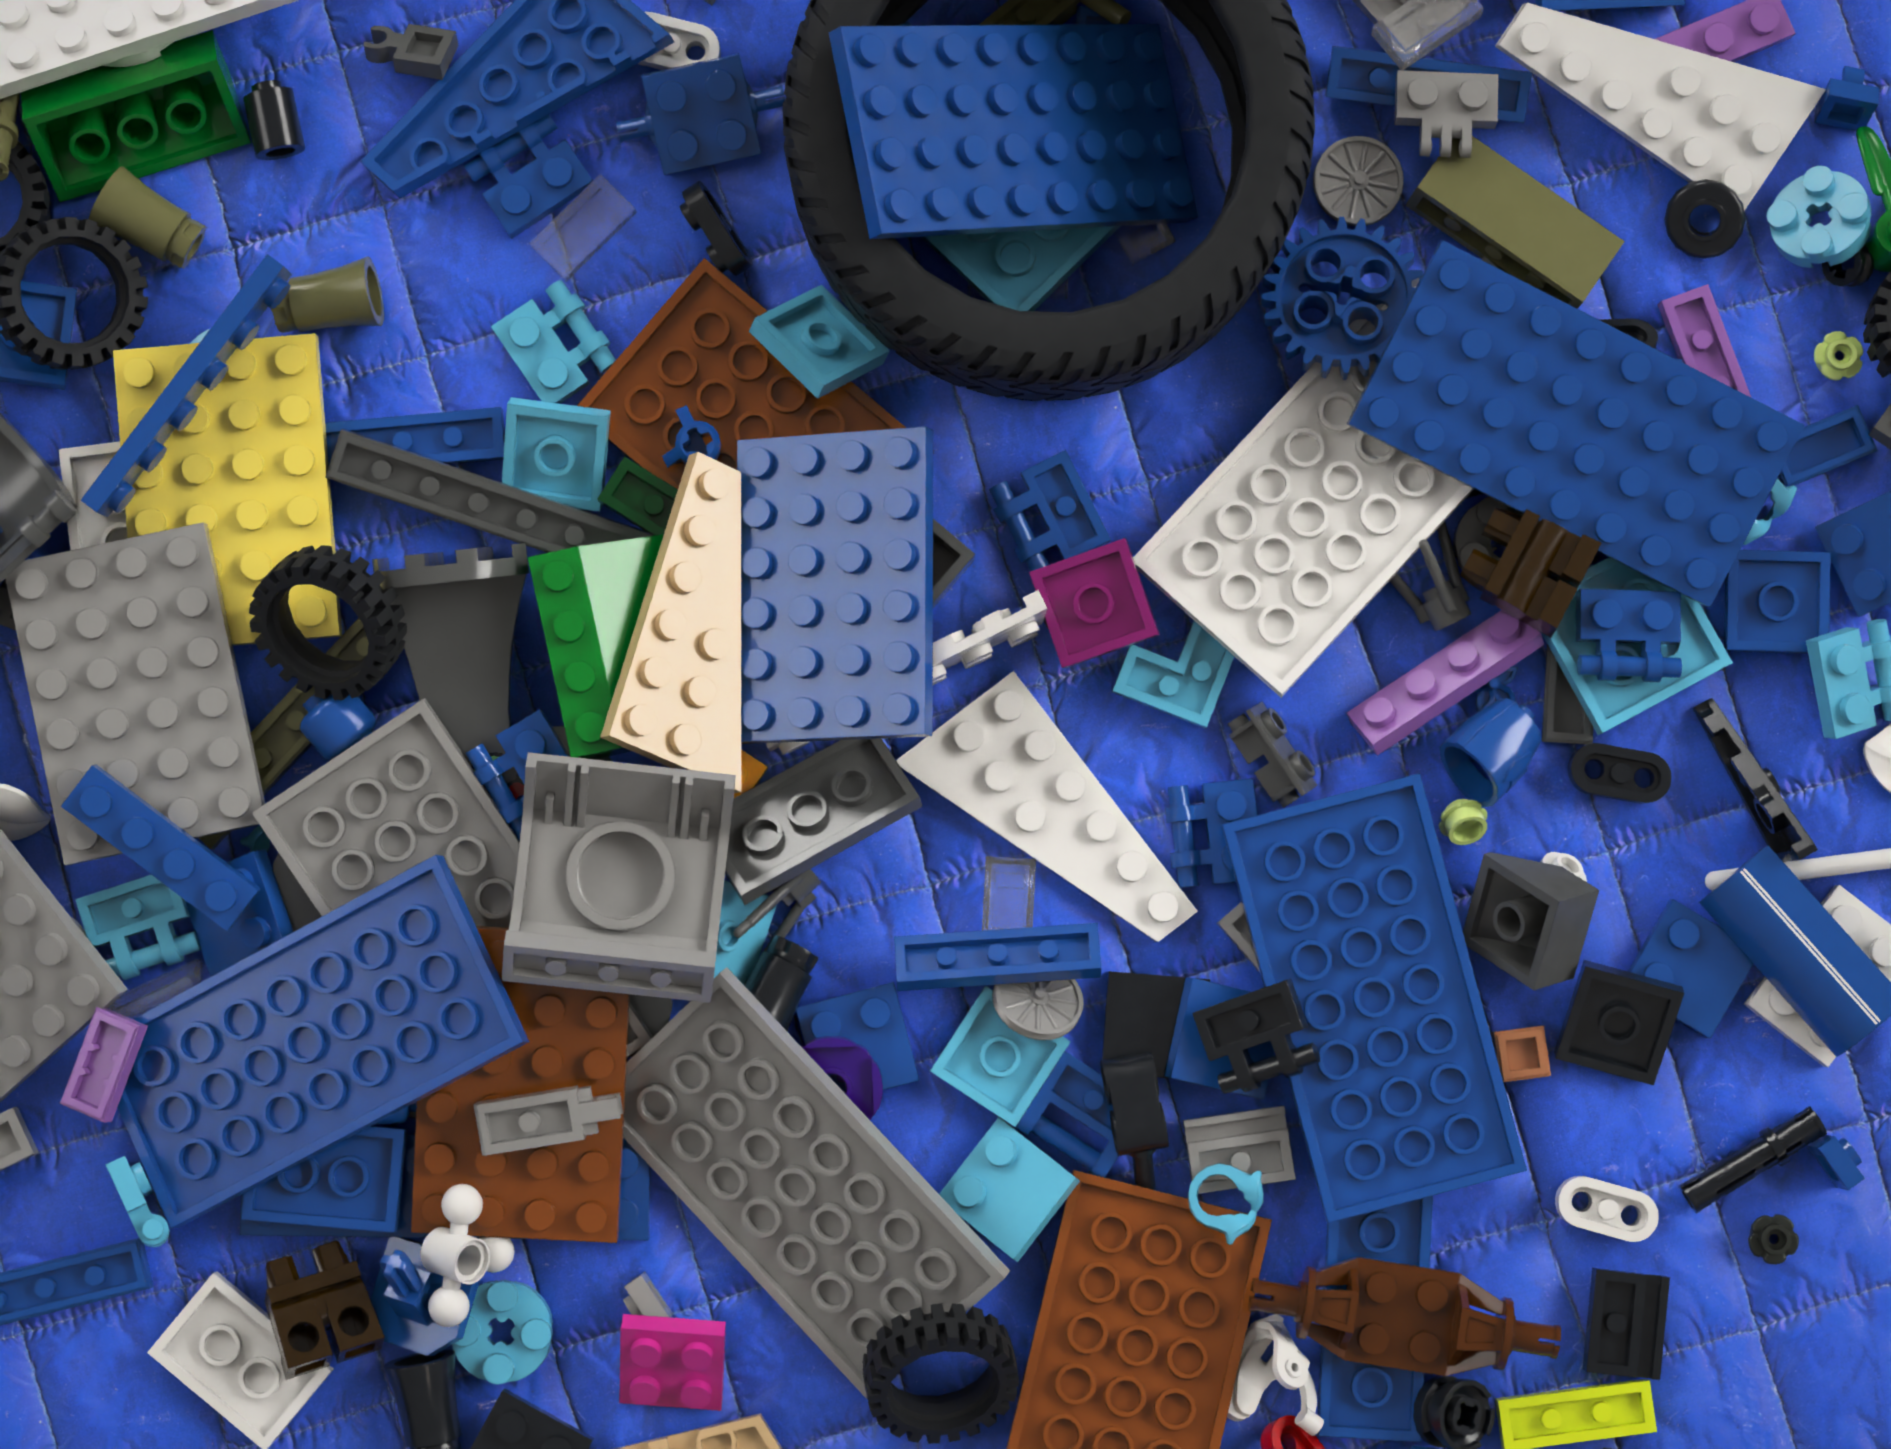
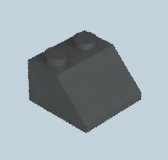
(1529, 918)

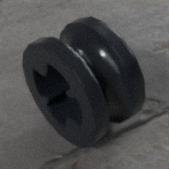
(1854, 276)

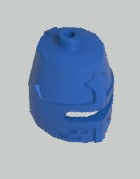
(1501, 741)

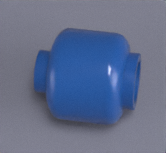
(336, 724)

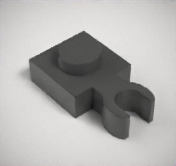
(417, 52)

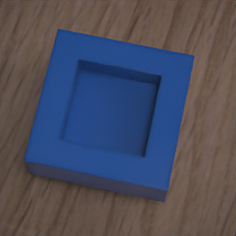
(1837, 1160)

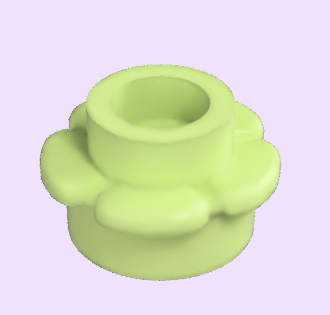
(1825, 356)
(1464, 821)

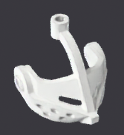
(1285, 1365)

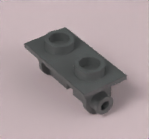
(1267, 737)

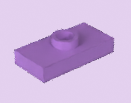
(103, 1064)

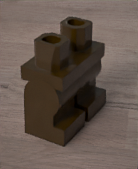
(1535, 571)
(319, 1303)

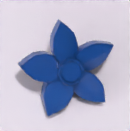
(1496, 689)

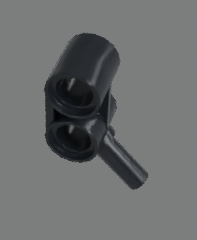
(1137, 1114)

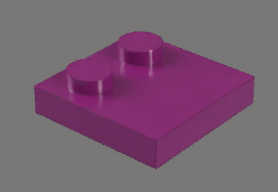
(1094, 603)

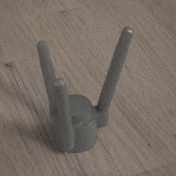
(1447, 599)
(798, 890)

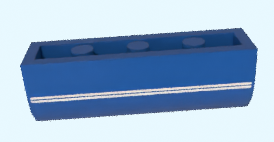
(1801, 950)

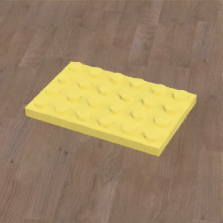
(243, 466)

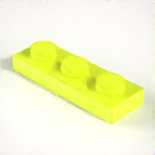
(1576, 1414)

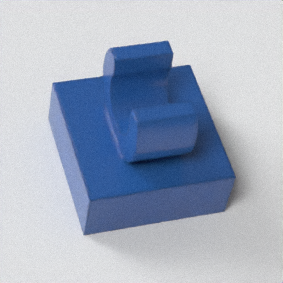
(1847, 101)

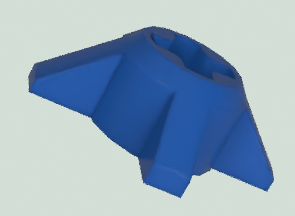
(690, 439)

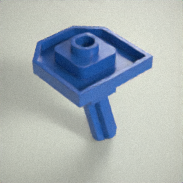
(403, 1298)

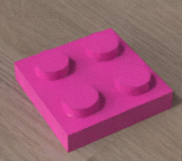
(672, 1362)

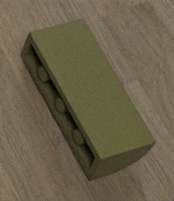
(1515, 222)

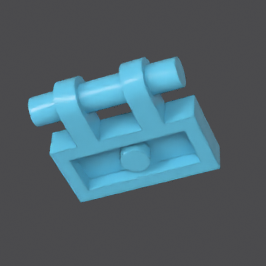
(542, 355)
(1842, 678)
(133, 909)
(132, 1188)

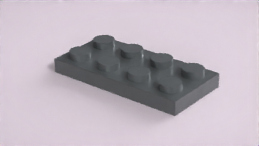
(814, 813)

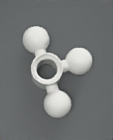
(460, 1256)

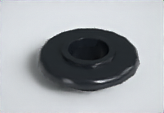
(1710, 243)

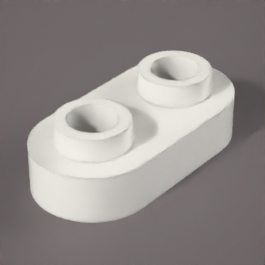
(685, 36)
(1605, 1208)

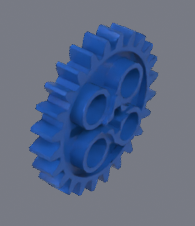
(1353, 255)

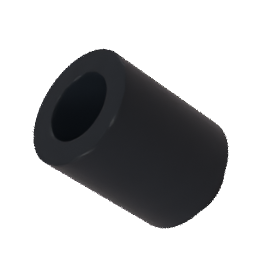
(273, 121)

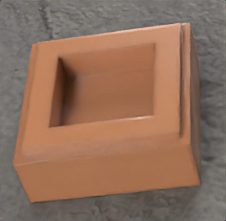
(1521, 1053)

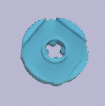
(1817, 192)
(531, 1333)

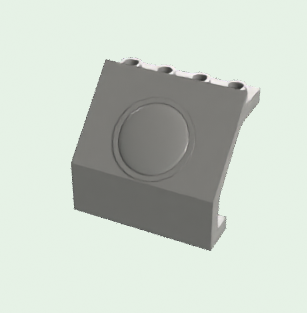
(619, 877)

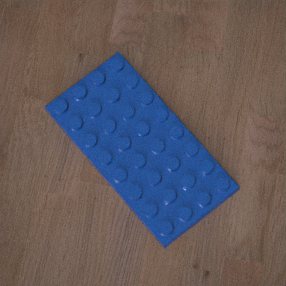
(1011, 127)
(1575, 423)
(1367, 928)
(314, 1041)

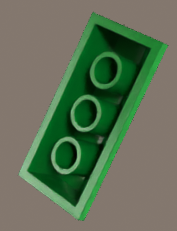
(135, 117)

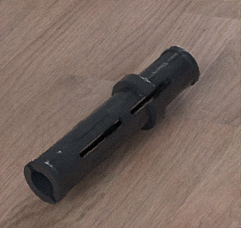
(1761, 1154)

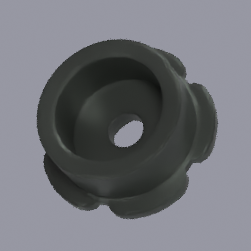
(1759, 1238)

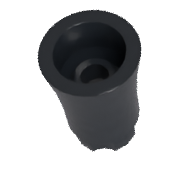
(781, 978)
(426, 1399)

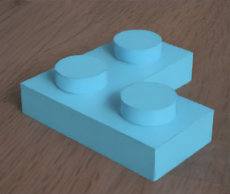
(1178, 688)

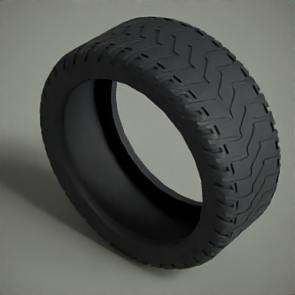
(1085, 351)

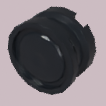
(1453, 1412)

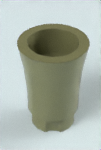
(147, 219)
(332, 299)

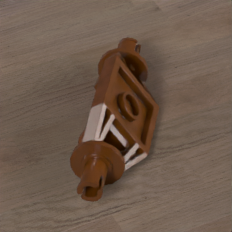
(1404, 1317)

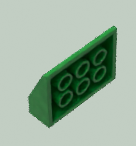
(588, 617)

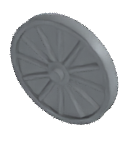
(1358, 180)
(1039, 1008)

